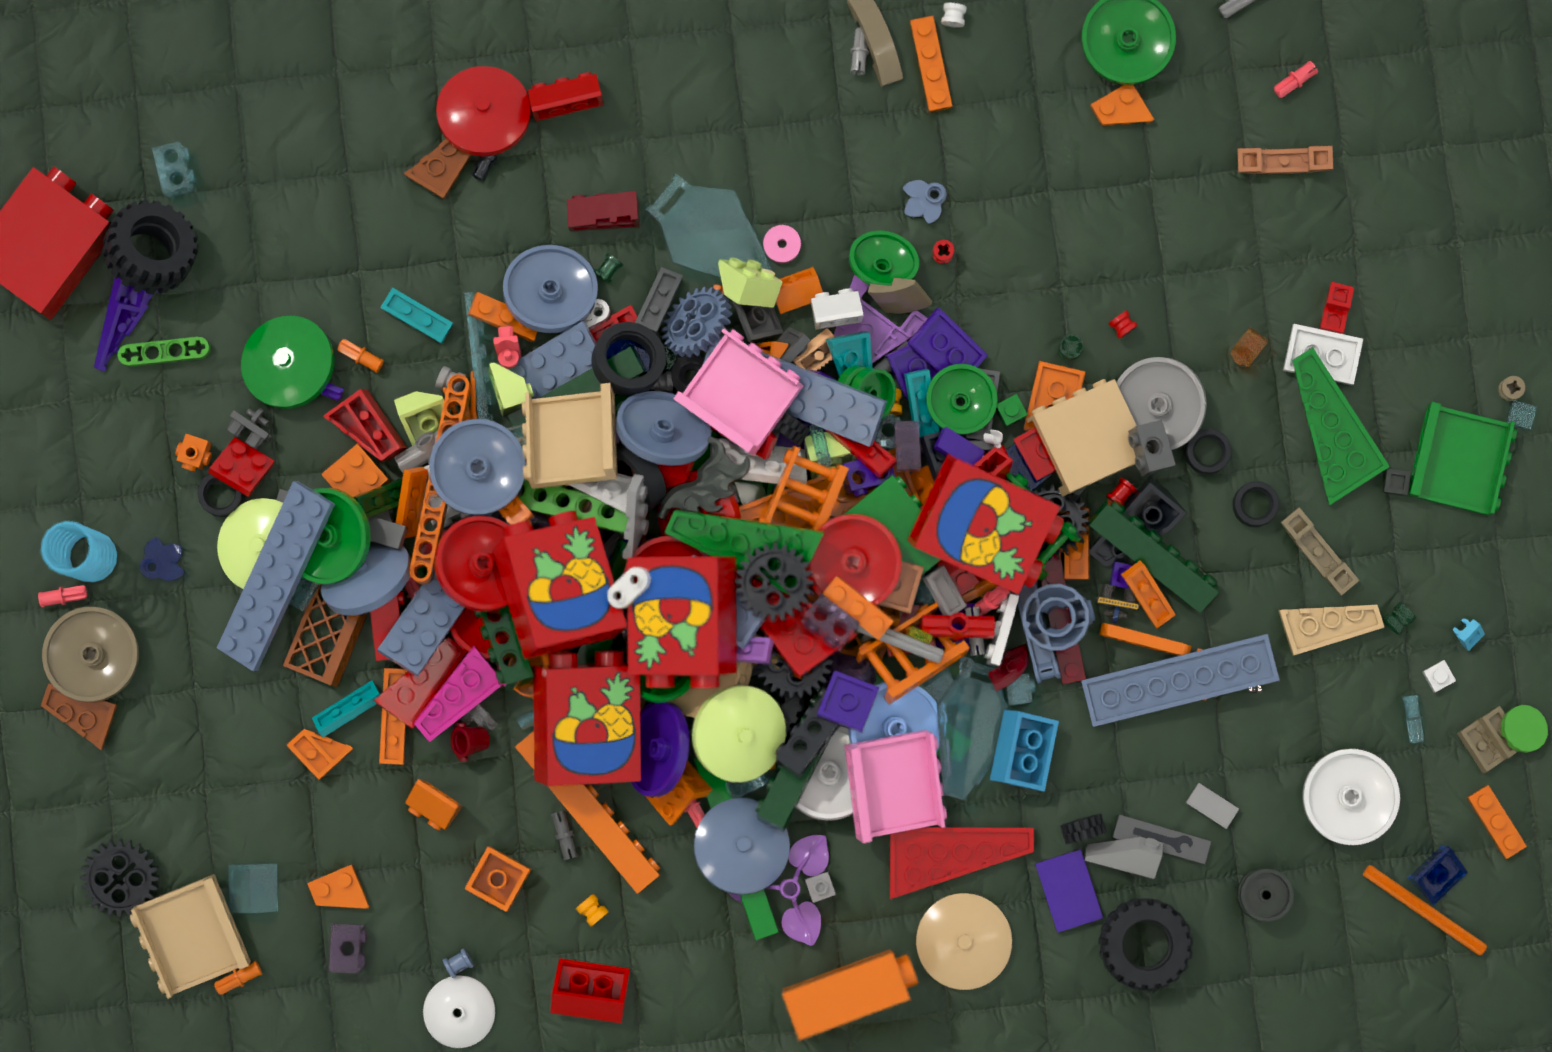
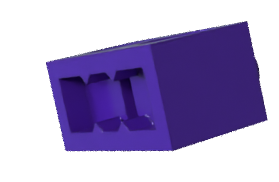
(869, 479)

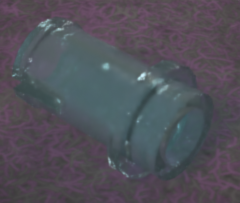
(526, 721)

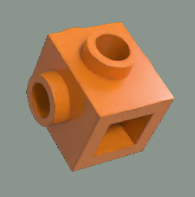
(193, 444)

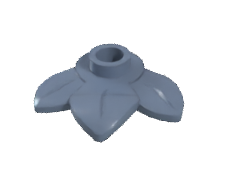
(921, 201)

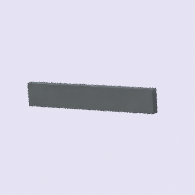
(381, 531)

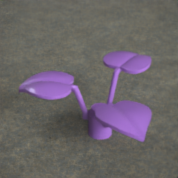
(802, 921)

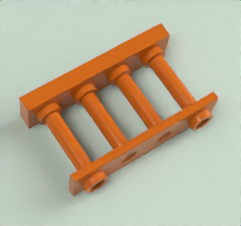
(825, 497)
(914, 676)

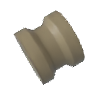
(1507, 390)

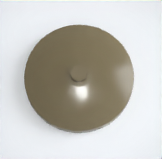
(90, 654)

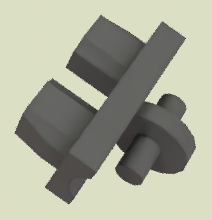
(258, 435)

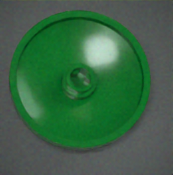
(1128, 40)
(287, 362)
(342, 542)

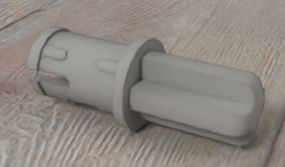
(859, 53)

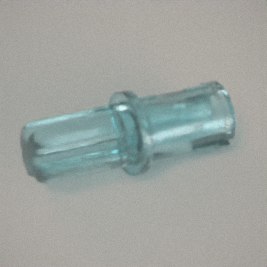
(1413, 719)

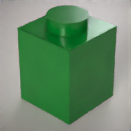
(1011, 411)

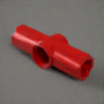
(972, 626)

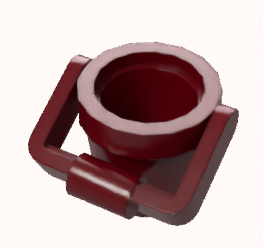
(468, 740)

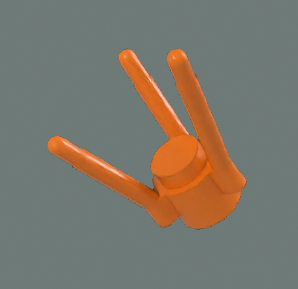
(471, 412)

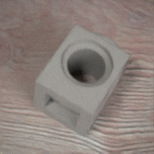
(820, 887)

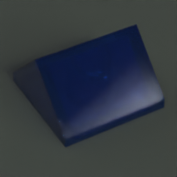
(1438, 874)

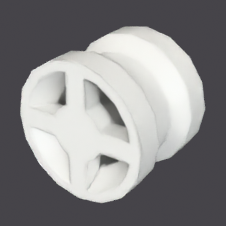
(953, 15)

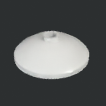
(476, 1008)

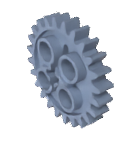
(697, 322)

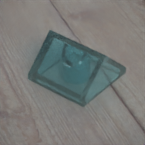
(253, 888)

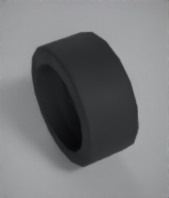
(1205, 469)
(1257, 486)
(203, 498)

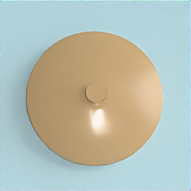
(964, 941)

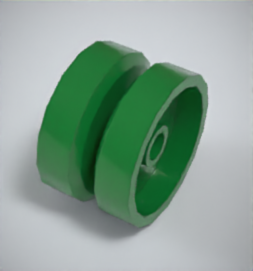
(872, 381)

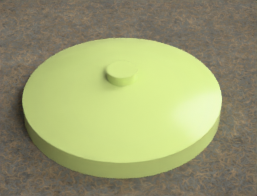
(244, 537)
(738, 733)

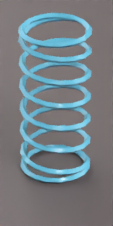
(57, 552)

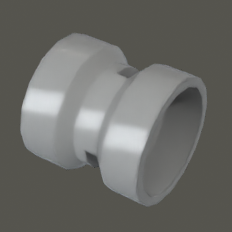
(444, 376)

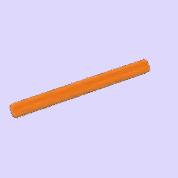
(1424, 910)

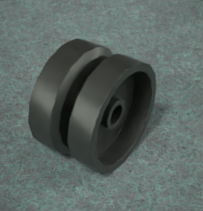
(1250, 894)

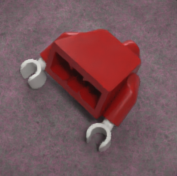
(997, 459)

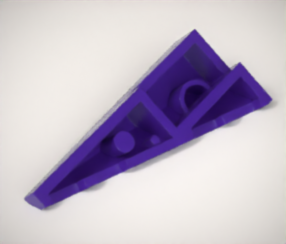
(122, 315)

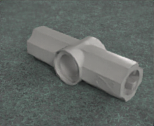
(417, 454)

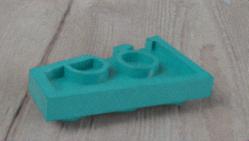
(851, 350)

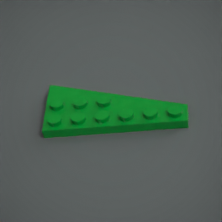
(738, 537)

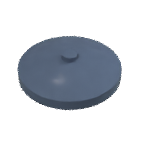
(550, 288)
(661, 429)
(477, 467)
(373, 585)
(738, 849)

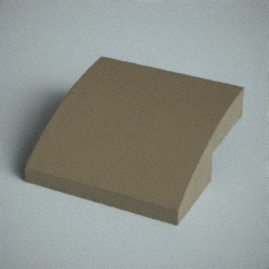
(901, 297)
(1485, 740)

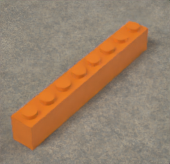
(601, 827)

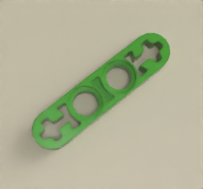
(164, 351)

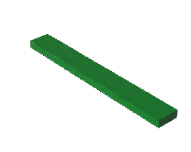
(754, 904)

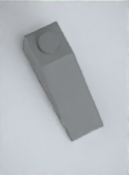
(1129, 855)

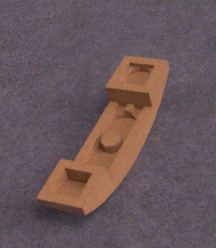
(1285, 160)

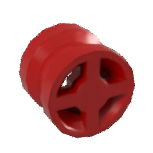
(1123, 324)

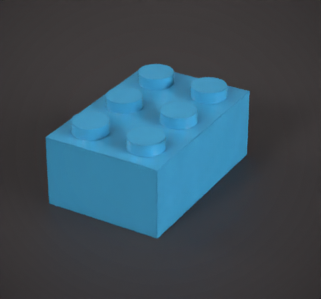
(1024, 750)

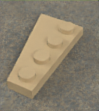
(1319, 627)

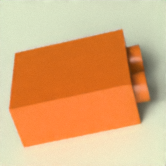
(849, 992)

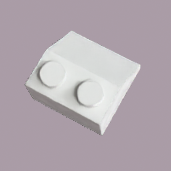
(836, 309)

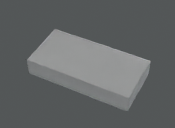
(944, 591)
(1212, 805)

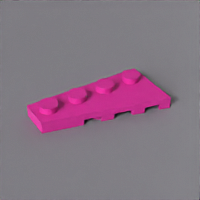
(462, 691)

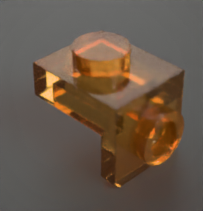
(1248, 347)

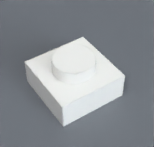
(1438, 676)

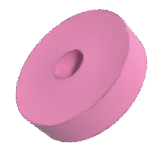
(778, 254)

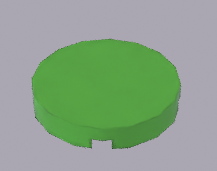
(1524, 728)

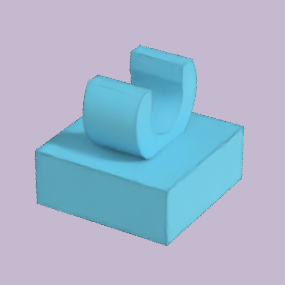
(1470, 634)

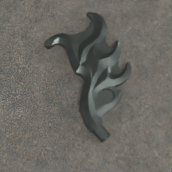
(709, 487)

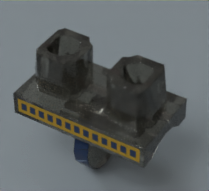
(1106, 598)

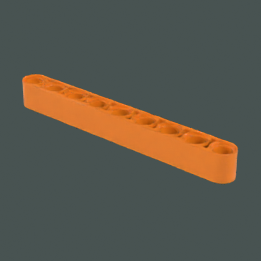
(438, 514)

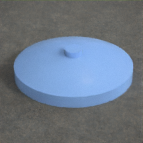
(908, 714)

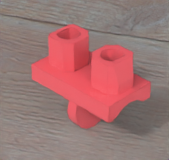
(507, 347)

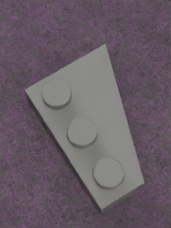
(636, 512)

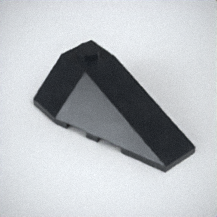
(1154, 507)

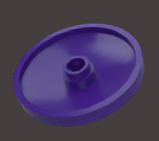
(662, 748)

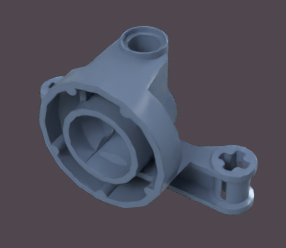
(1044, 641)

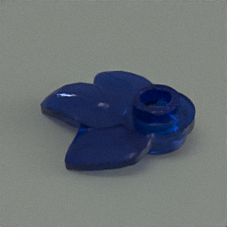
(165, 559)

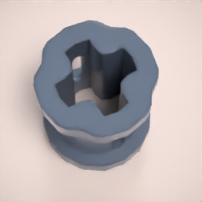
(458, 963)

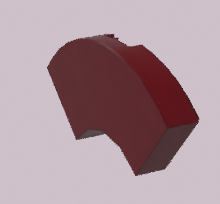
(1011, 668)

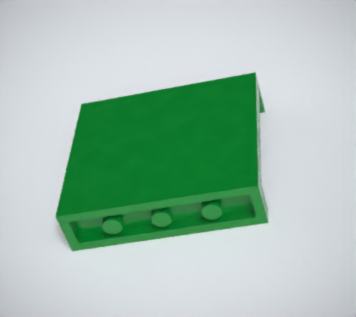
(1461, 459)
(899, 513)

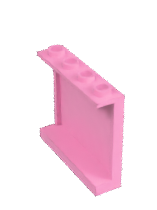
(741, 392)
(895, 784)

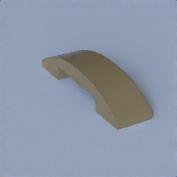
(878, 40)
(1319, 552)

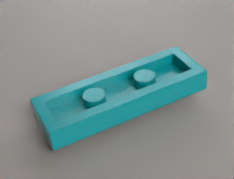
(417, 315)
(917, 385)
(346, 709)

